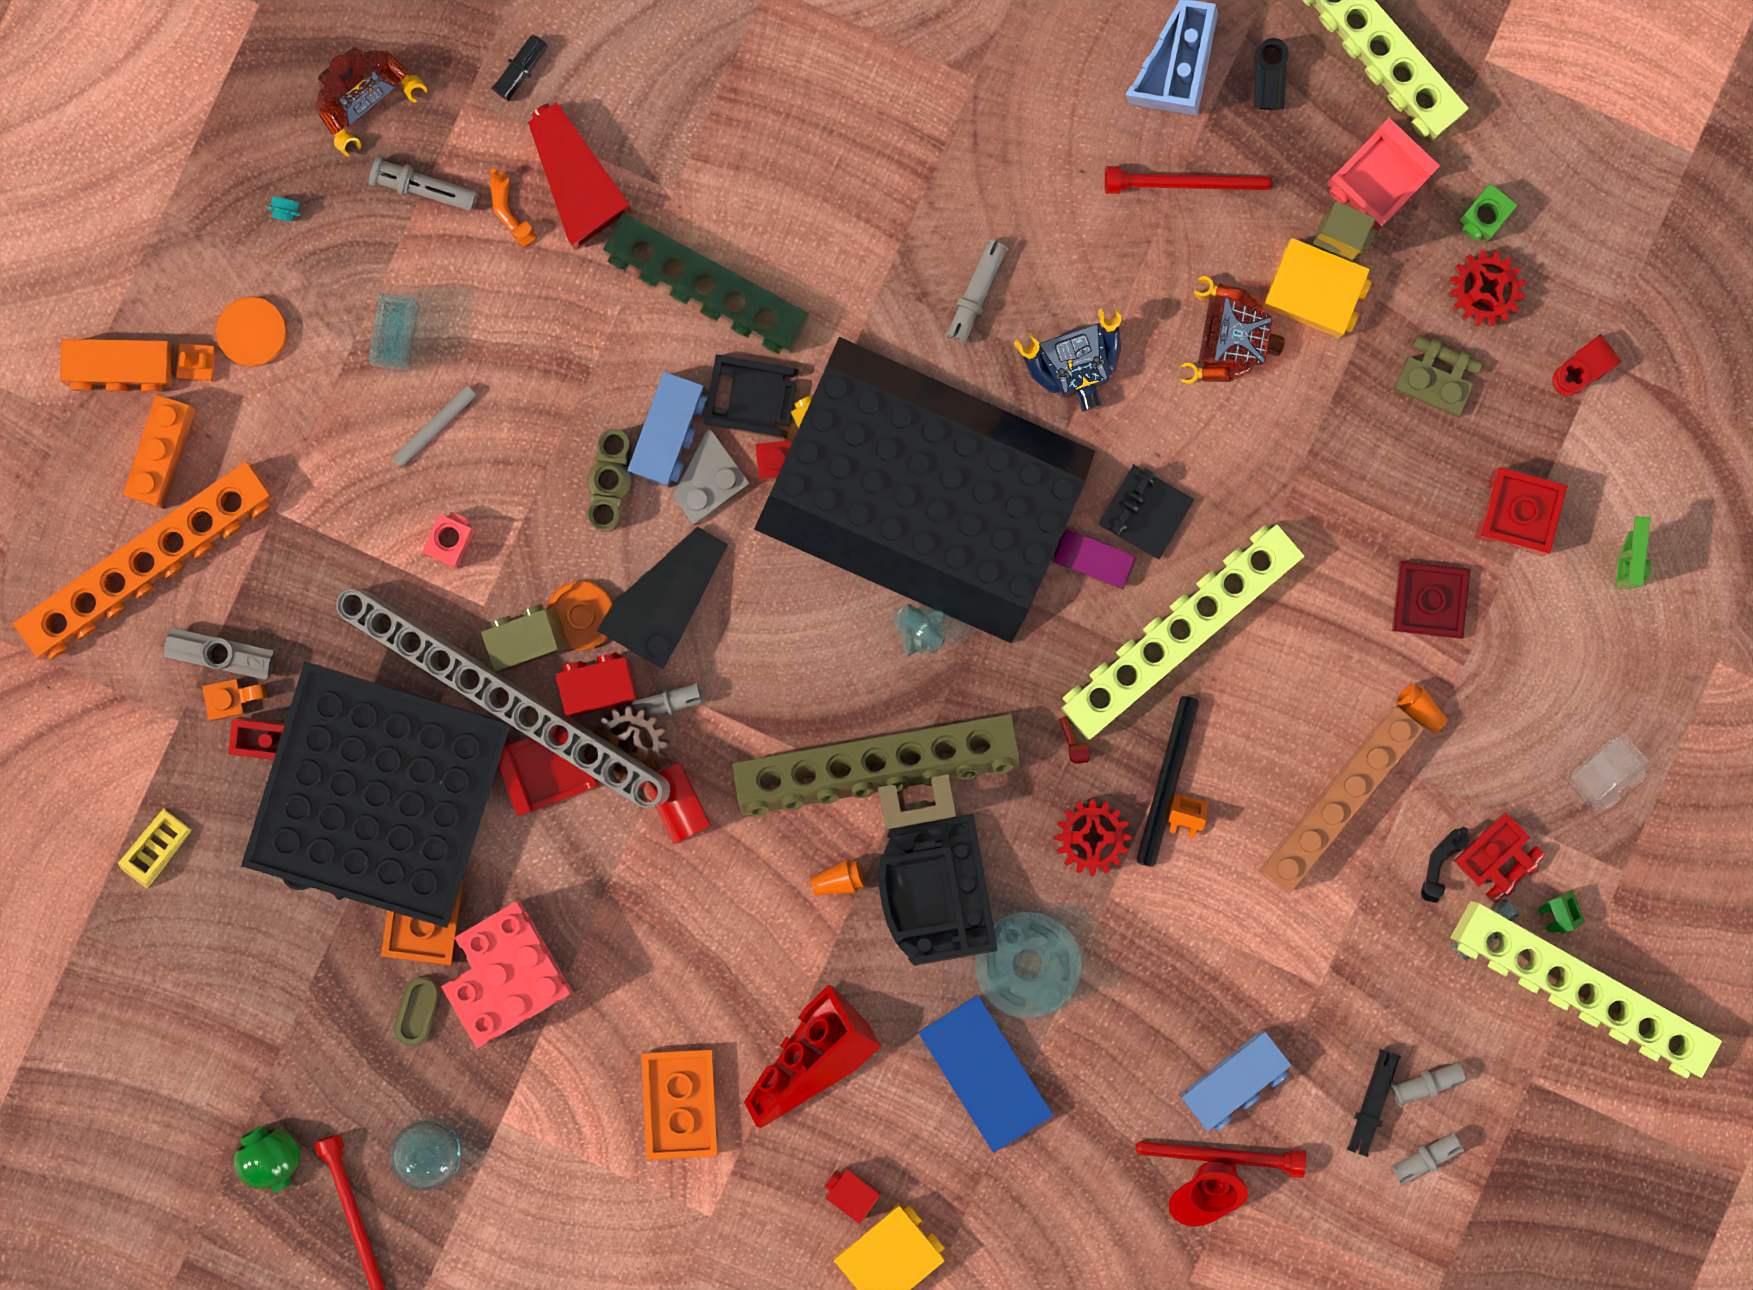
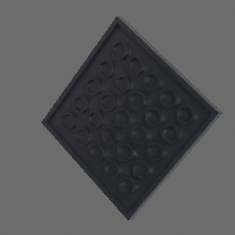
(375, 794)

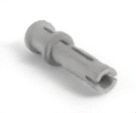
(463, 198)

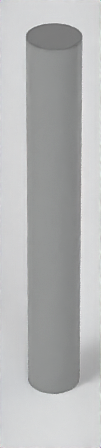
(434, 426)

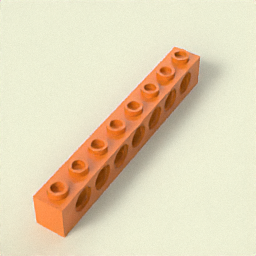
(37, 623)

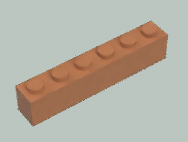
(1341, 799)

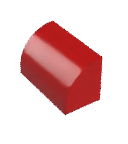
(682, 810)

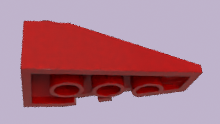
(822, 1051)

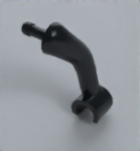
(1454, 842)

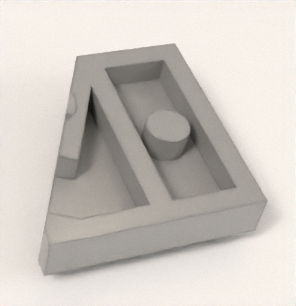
(708, 480)

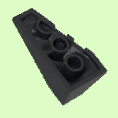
(661, 603)

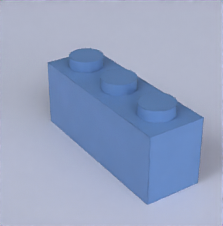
(668, 430)
(1236, 1081)

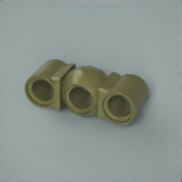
(607, 463)

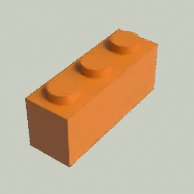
(116, 364)
(159, 451)

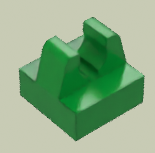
(1566, 912)

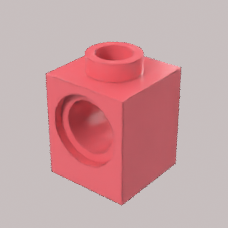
(434, 546)

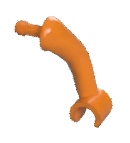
(500, 191)

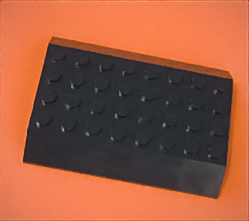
(925, 490)

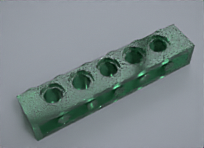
(632, 233)

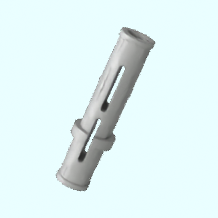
(976, 292)

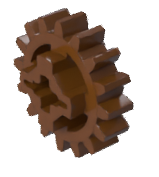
(644, 748)

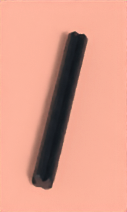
(1167, 781)

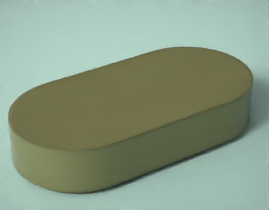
(417, 1011)

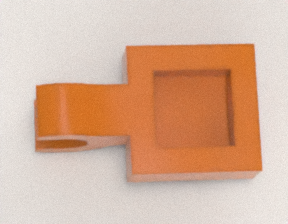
(228, 699)

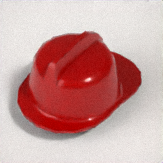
(1209, 1195)

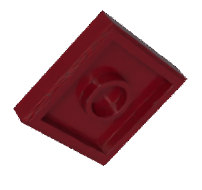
(1431, 600)

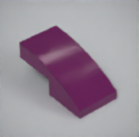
(1094, 559)

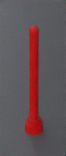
(1118, 180)
(331, 1151)
(1290, 1162)

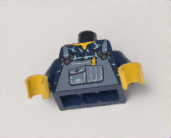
(1076, 360)

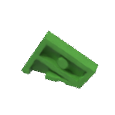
(1632, 561)

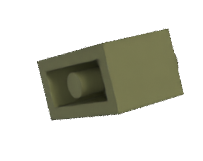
(524, 639)

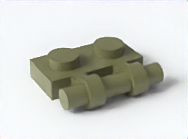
(1433, 385)

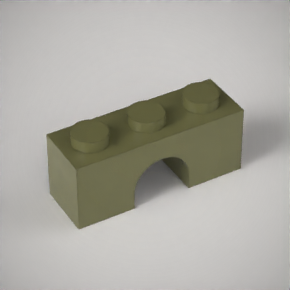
(1345, 232)

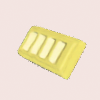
(157, 866)

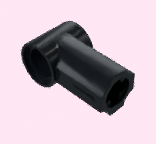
(1269, 78)

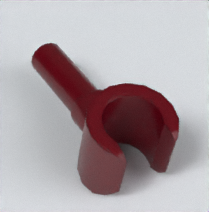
(1077, 752)

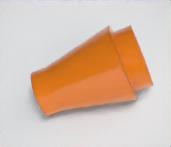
(1421, 707)
(839, 879)

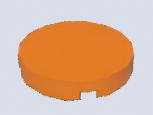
(251, 331)
(580, 612)

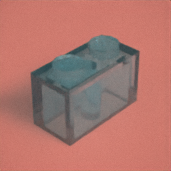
(393, 332)

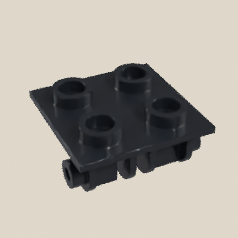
(1146, 511)

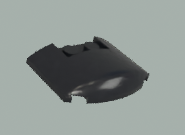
(936, 891)

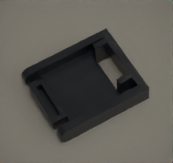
(756, 399)

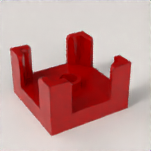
(1522, 511)

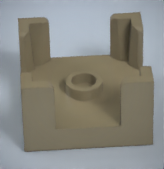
(917, 811)

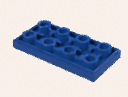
(985, 1073)

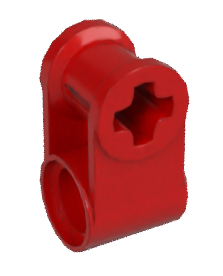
(1588, 364)

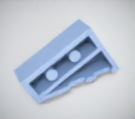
(1179, 62)

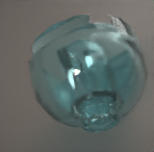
(425, 1155)

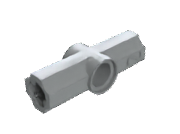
(198, 649)

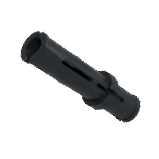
(1373, 1103)

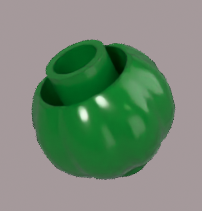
(267, 1158)

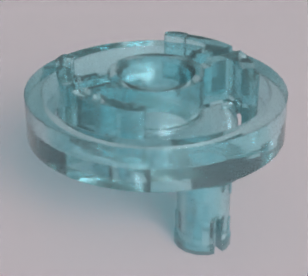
(1046, 990)

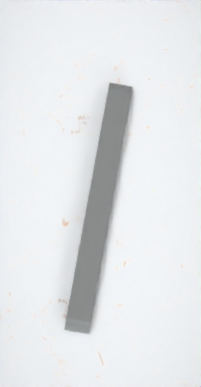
(485, 695)

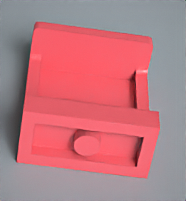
(1383, 174)

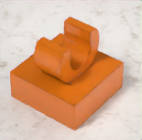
(196, 362)
(1188, 813)

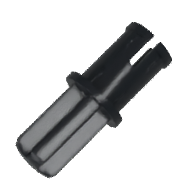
(520, 67)

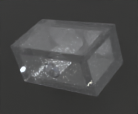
(1608, 772)

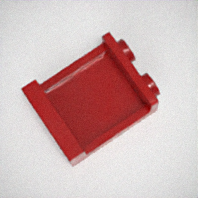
(539, 776)

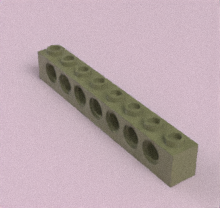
(859, 756)

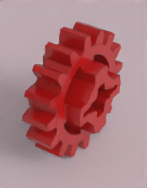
(1479, 277)
(1076, 837)

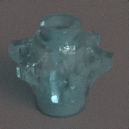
(919, 629)

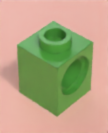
(1499, 205)

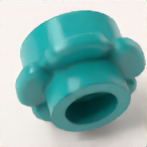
(283, 208)

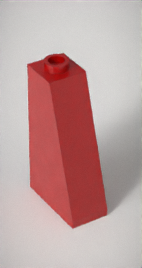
(578, 182)

